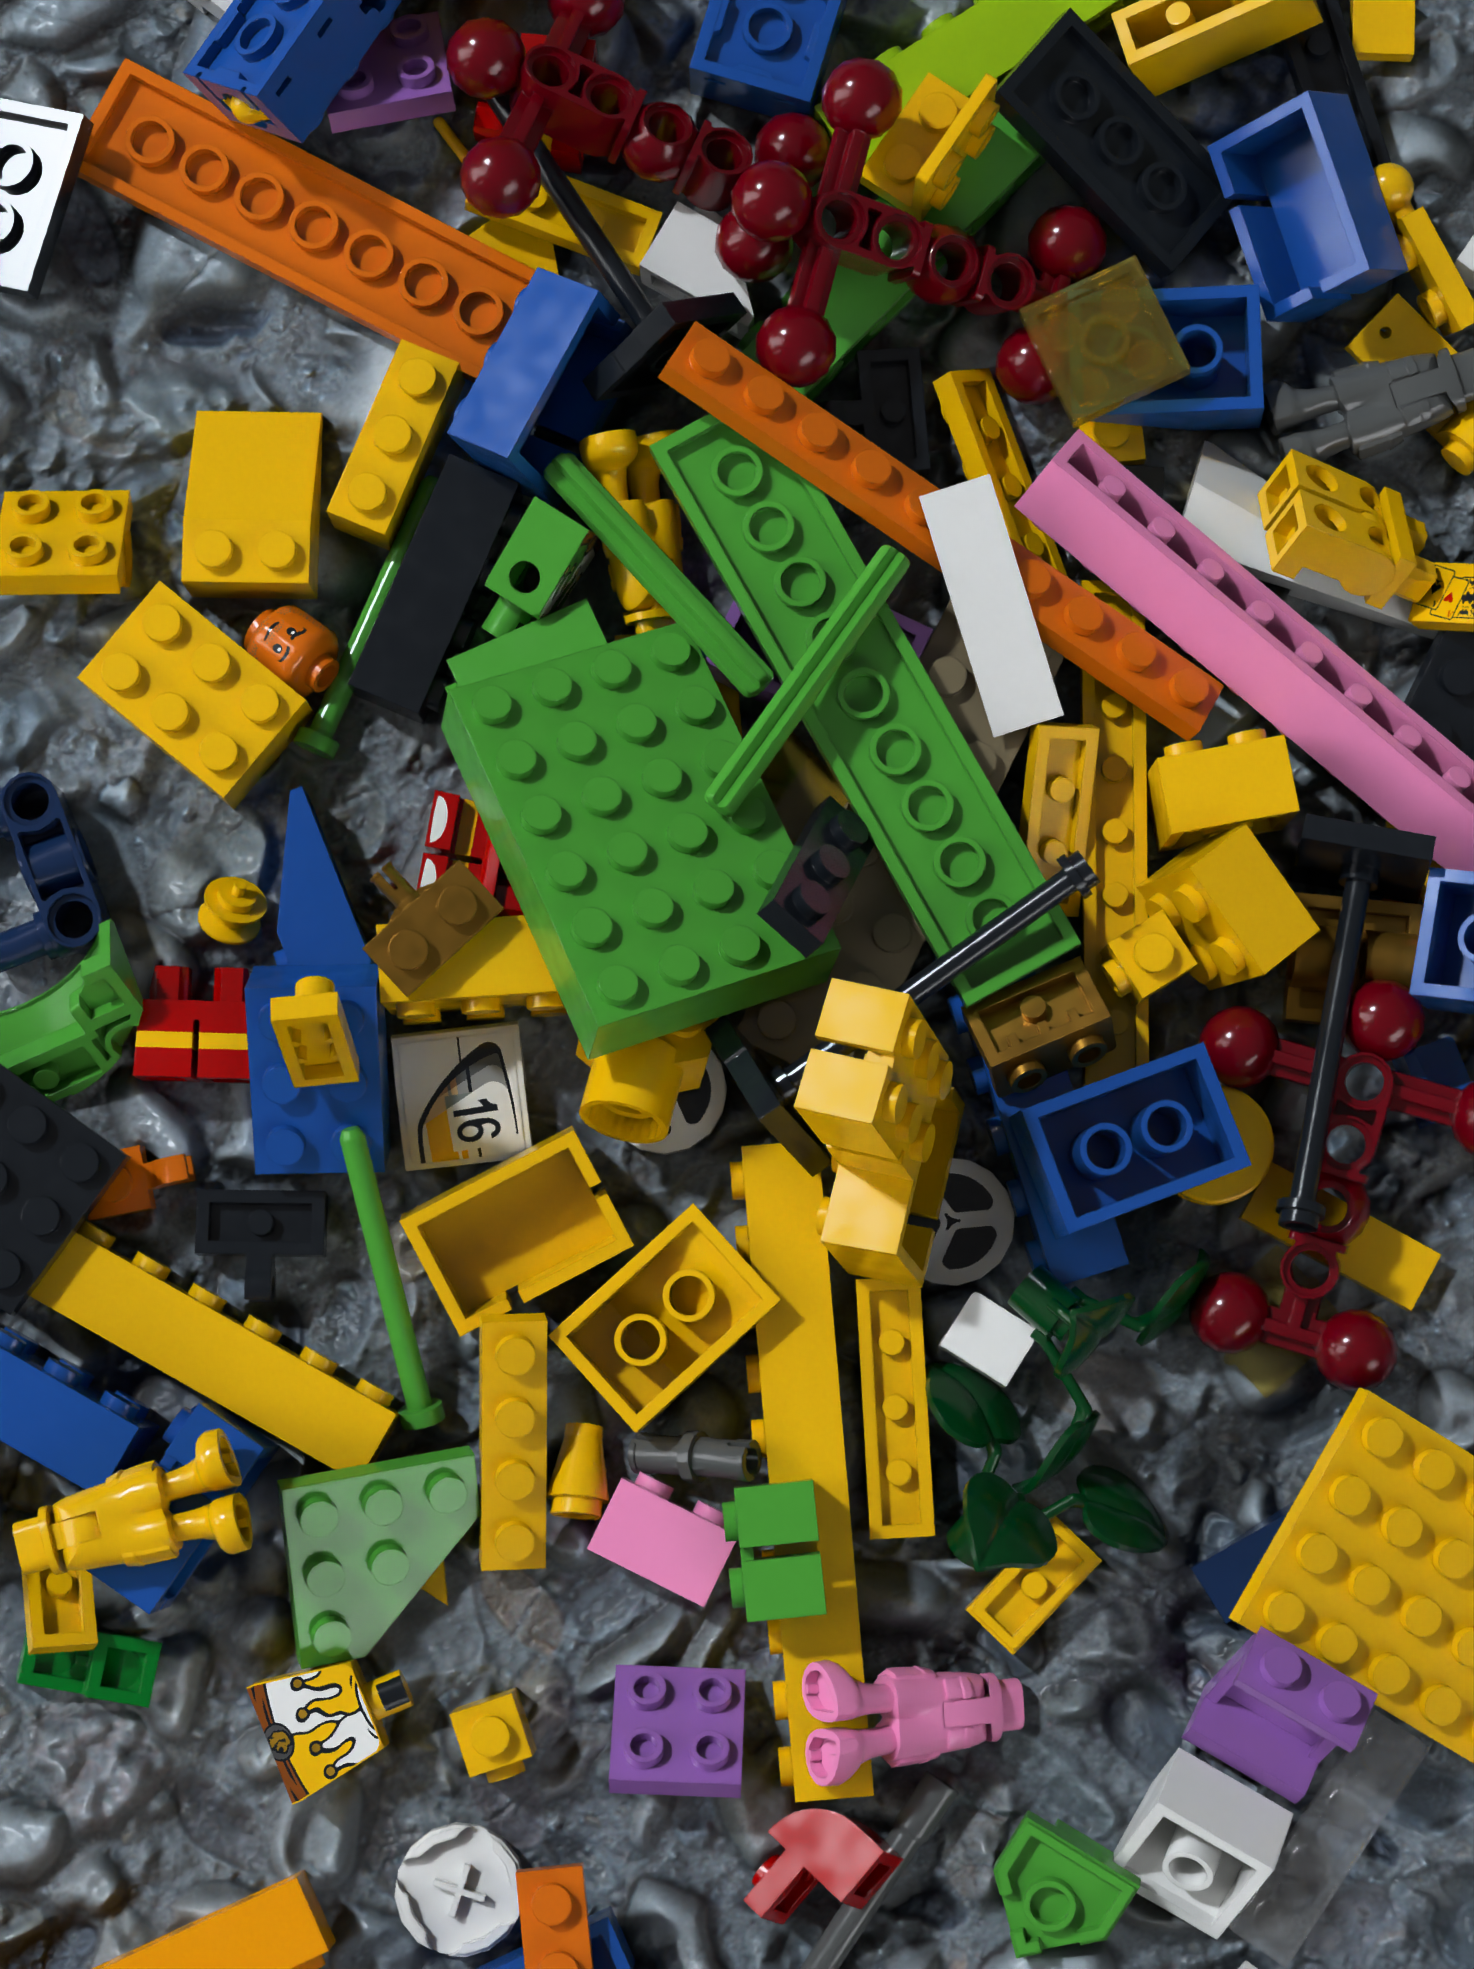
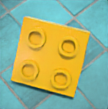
(65, 542)

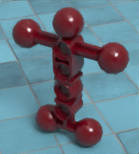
(604, 115)
(777, 203)
(1244, 1047)

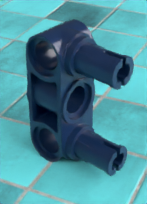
(56, 871)

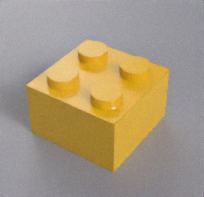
(1220, 788)
(1229, 907)

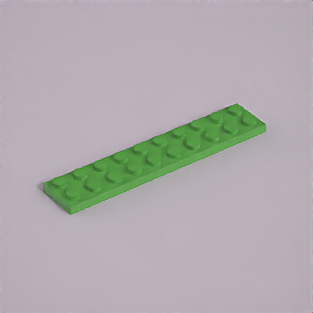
(879, 712)

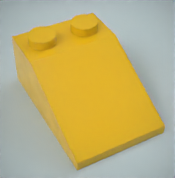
(253, 505)
(664, 1318)

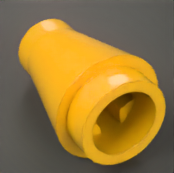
(579, 1476)

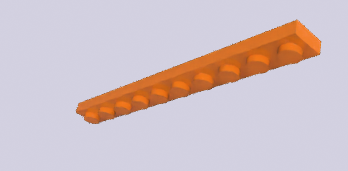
(888, 498)

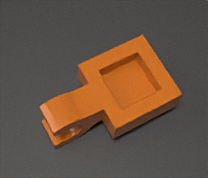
(135, 1183)

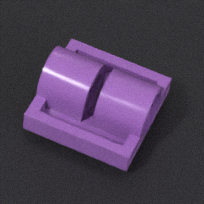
(397, 77)
(677, 1731)

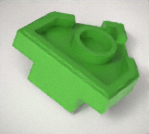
(1059, 1886)

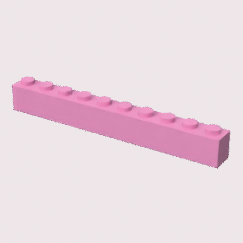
(1256, 645)

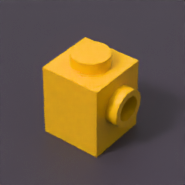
(1146, 959)
(494, 1735)

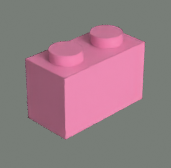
(662, 1538)

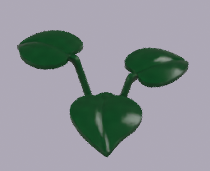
(1057, 1313)
(996, 1521)

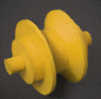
(232, 910)

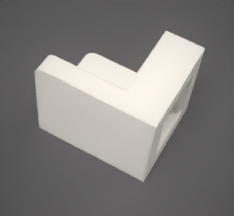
(988, 1339)

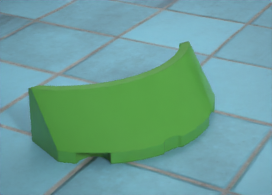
(78, 1025)

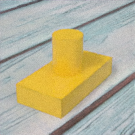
(315, 1034)

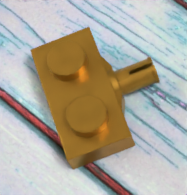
(428, 923)

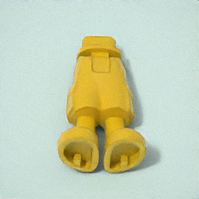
(624, 463)
(131, 1518)

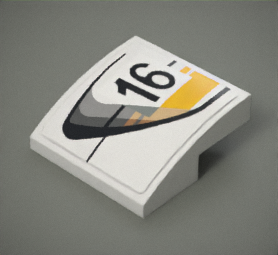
(461, 1095)

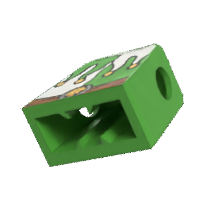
(543, 542)

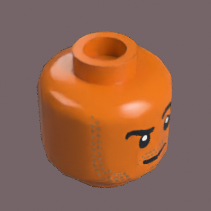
(294, 648)

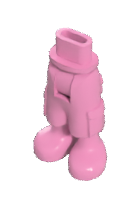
(920, 1715)

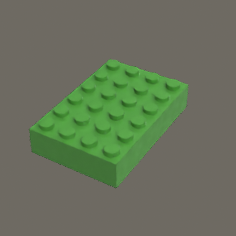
(604, 832)

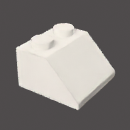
(1202, 1843)

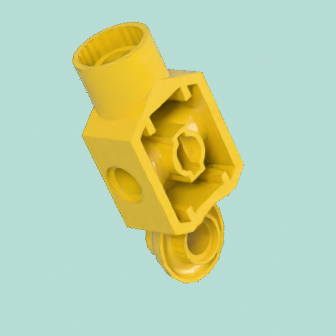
(637, 1087)

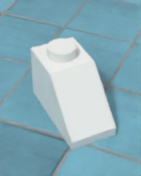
(685, 262)

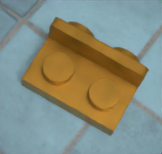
(1041, 1027)

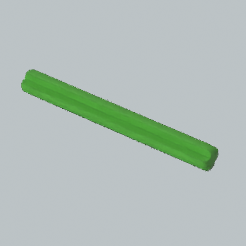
(658, 575)
(806, 680)

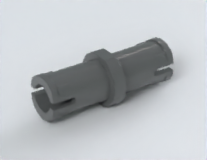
(695, 1456)

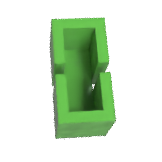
(780, 1583)

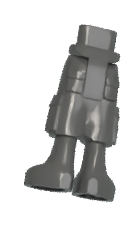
(1377, 402)

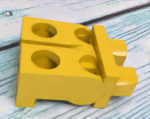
(1343, 531)

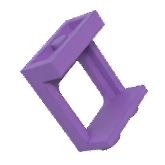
(1278, 1714)

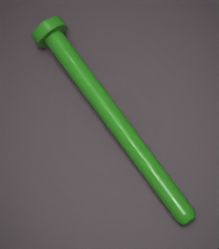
(337, 696)
(420, 1409)

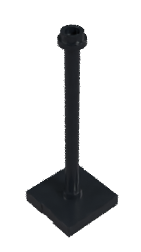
(658, 330)
(1360, 863)
(774, 1090)

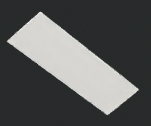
(991, 605)

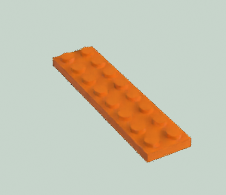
(300, 219)

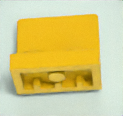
(928, 144)

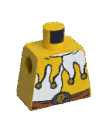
(325, 1721)

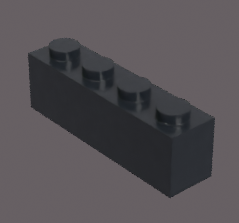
(437, 590)

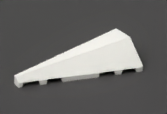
(1227, 510)

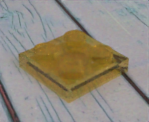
(1104, 341)

